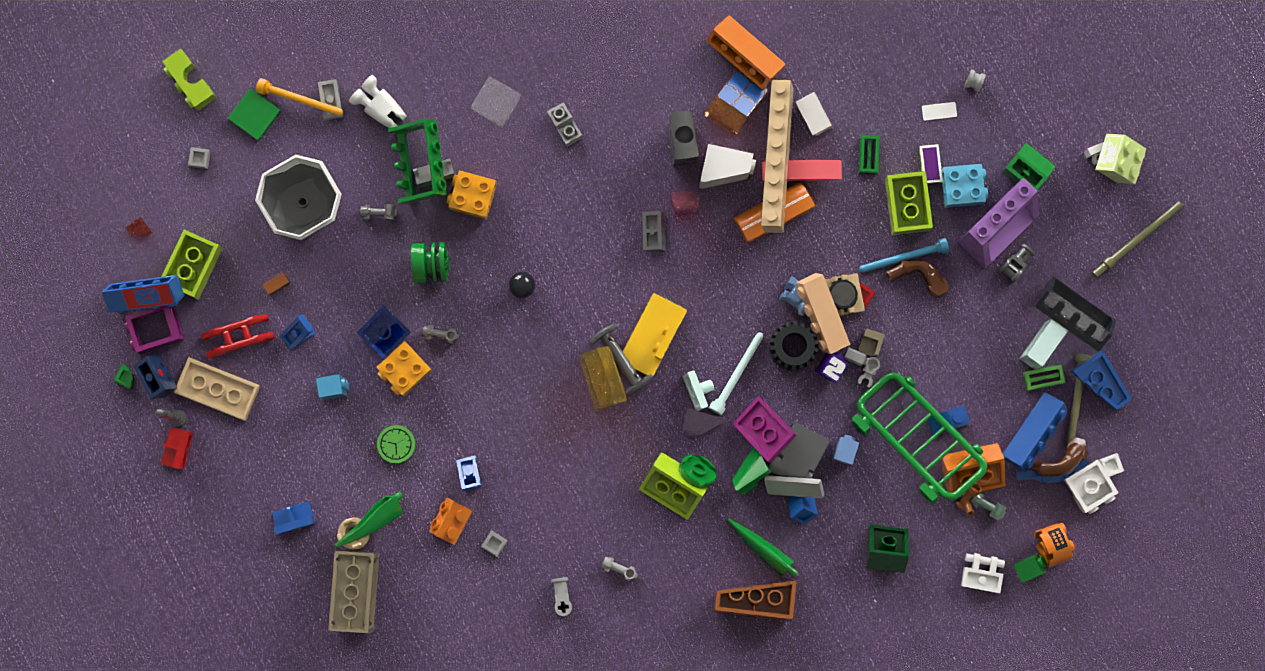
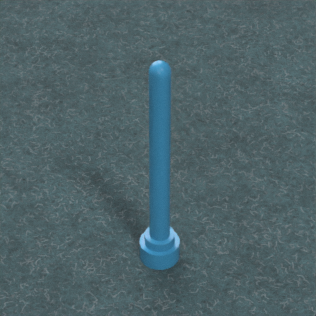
(939, 247)

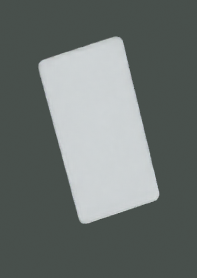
(939, 111)

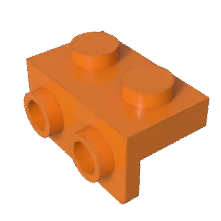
(450, 521)

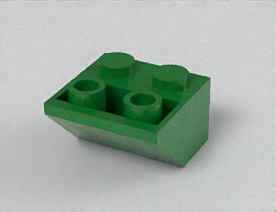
(1029, 165)

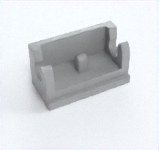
(423, 174)

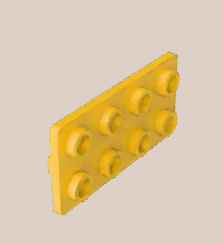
(653, 334)

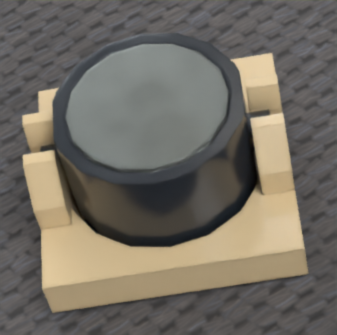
(845, 292)

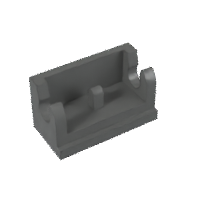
(654, 231)

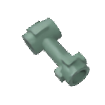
(996, 511)

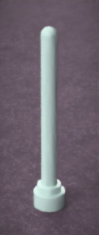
(718, 405)

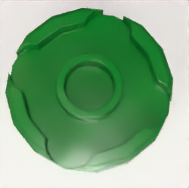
(697, 471)

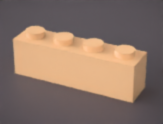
(822, 313)

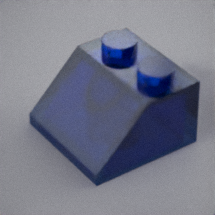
(383, 332)

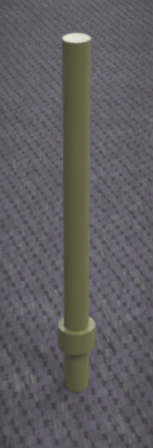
(1109, 262)

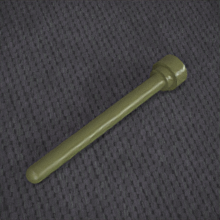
(1080, 358)

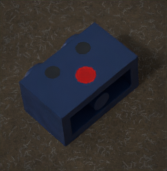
(155, 377)

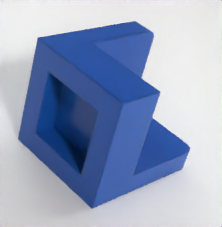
(802, 509)

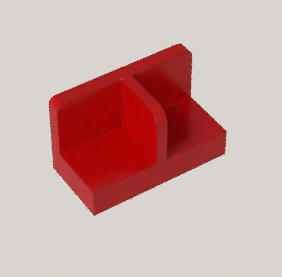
(177, 448)

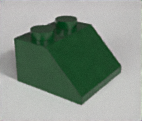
(887, 548)

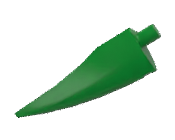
(377, 517)
(769, 553)

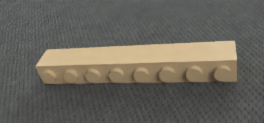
(777, 156)

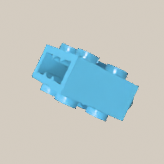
(964, 185)

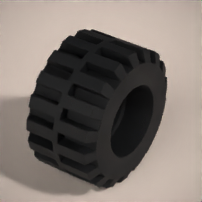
(802, 332)

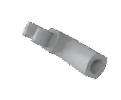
(871, 364)

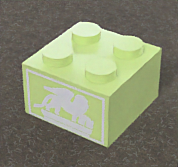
(1120, 158)

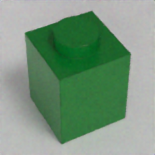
(1031, 567)

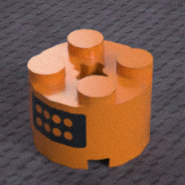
(1054, 544)

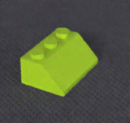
(669, 488)

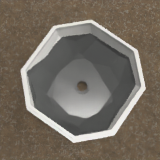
(287, 185)

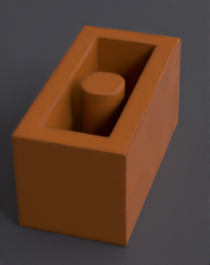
(276, 284)

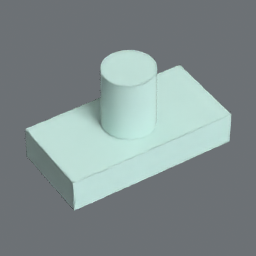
(697, 390)

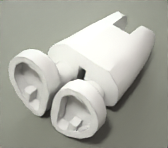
(380, 105)

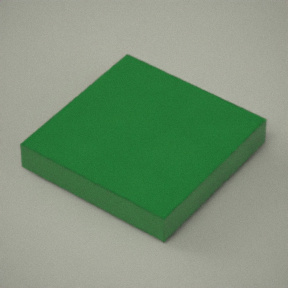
(254, 114)

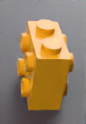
(471, 194)
(403, 369)

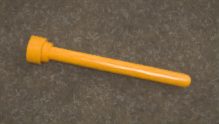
(264, 87)

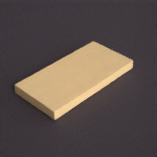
(217, 389)

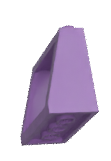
(1002, 223)

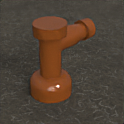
(964, 503)

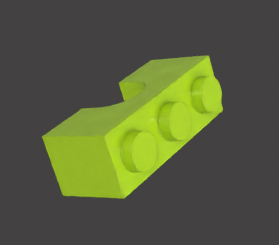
(179, 67)

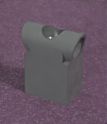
(682, 138)
(801, 455)

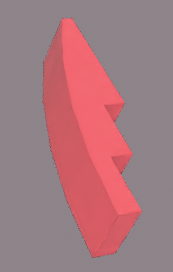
(811, 170)

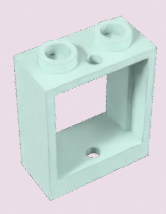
(1043, 344)

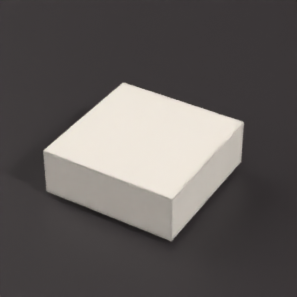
(1112, 464)

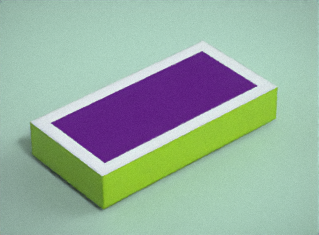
(931, 163)

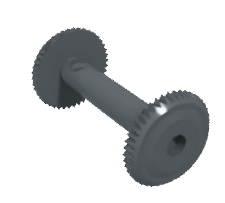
(620, 358)

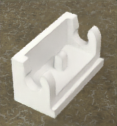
(814, 114)

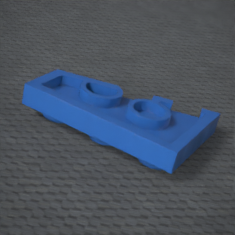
(1103, 380)

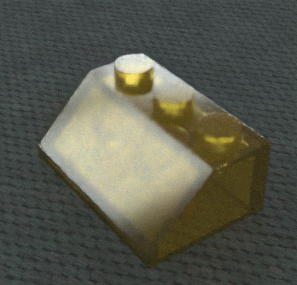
(602, 378)

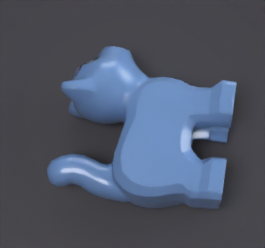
(793, 297)

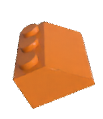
(993, 477)

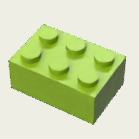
(908, 203)
(193, 262)

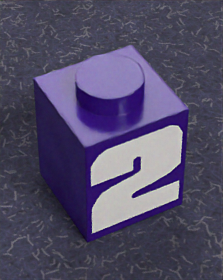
(832, 367)

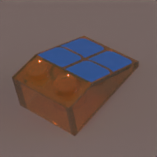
(735, 102)

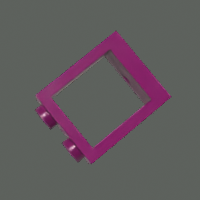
(173, 323)

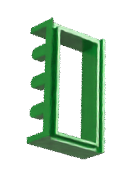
(434, 156)

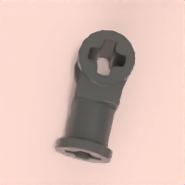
(1015, 265)

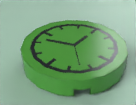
(396, 444)

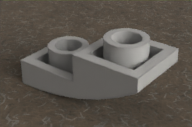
(565, 124)

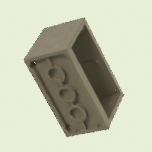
(354, 592)

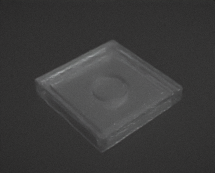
(496, 101)

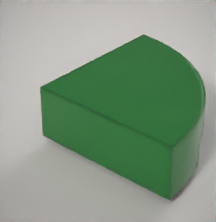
(125, 377)

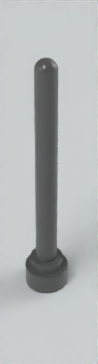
(177, 417)

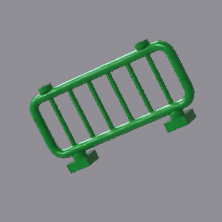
(929, 492)

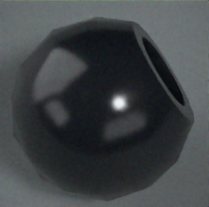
(522, 285)

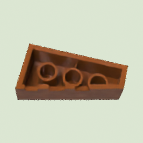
(760, 601)

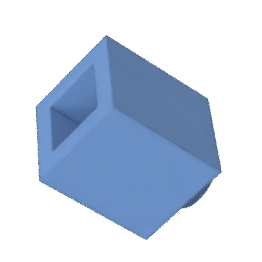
(846, 450)

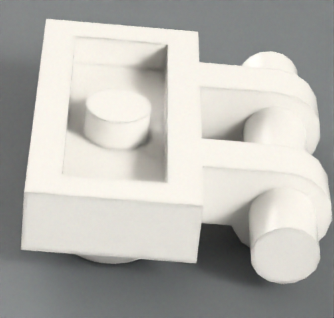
(982, 579)

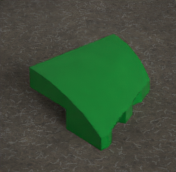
(750, 472)

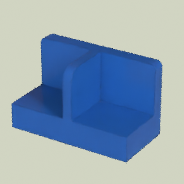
(293, 518)

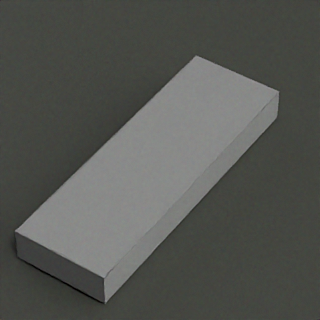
(794, 486)

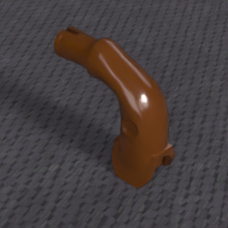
(936, 283)
(1074, 454)

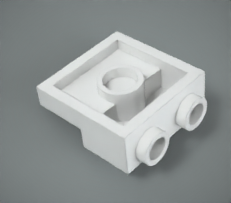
(1091, 487)

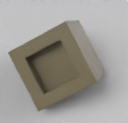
(871, 343)

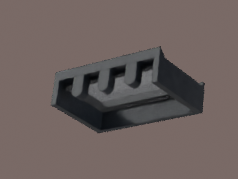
(1076, 314)

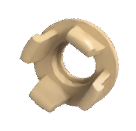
(343, 530)

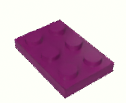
(764, 429)

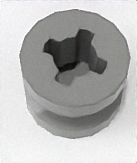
(975, 80)

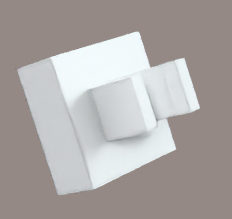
(1094, 152)

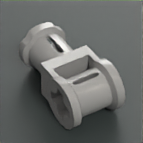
(561, 595)

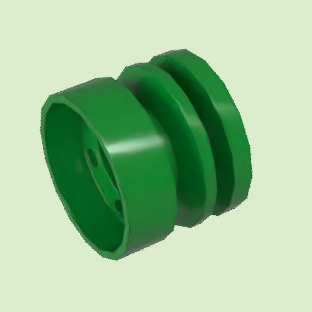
(429, 262)

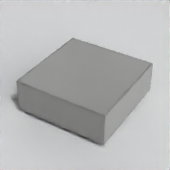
(199, 158)
(494, 543)

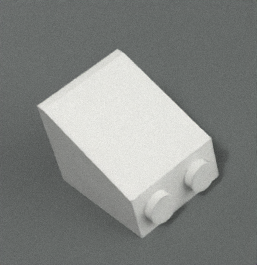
(725, 166)

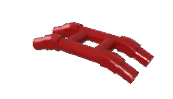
(243, 325)

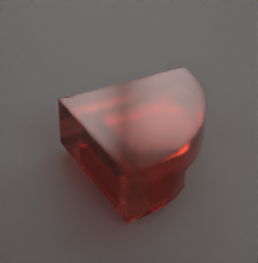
(139, 228)

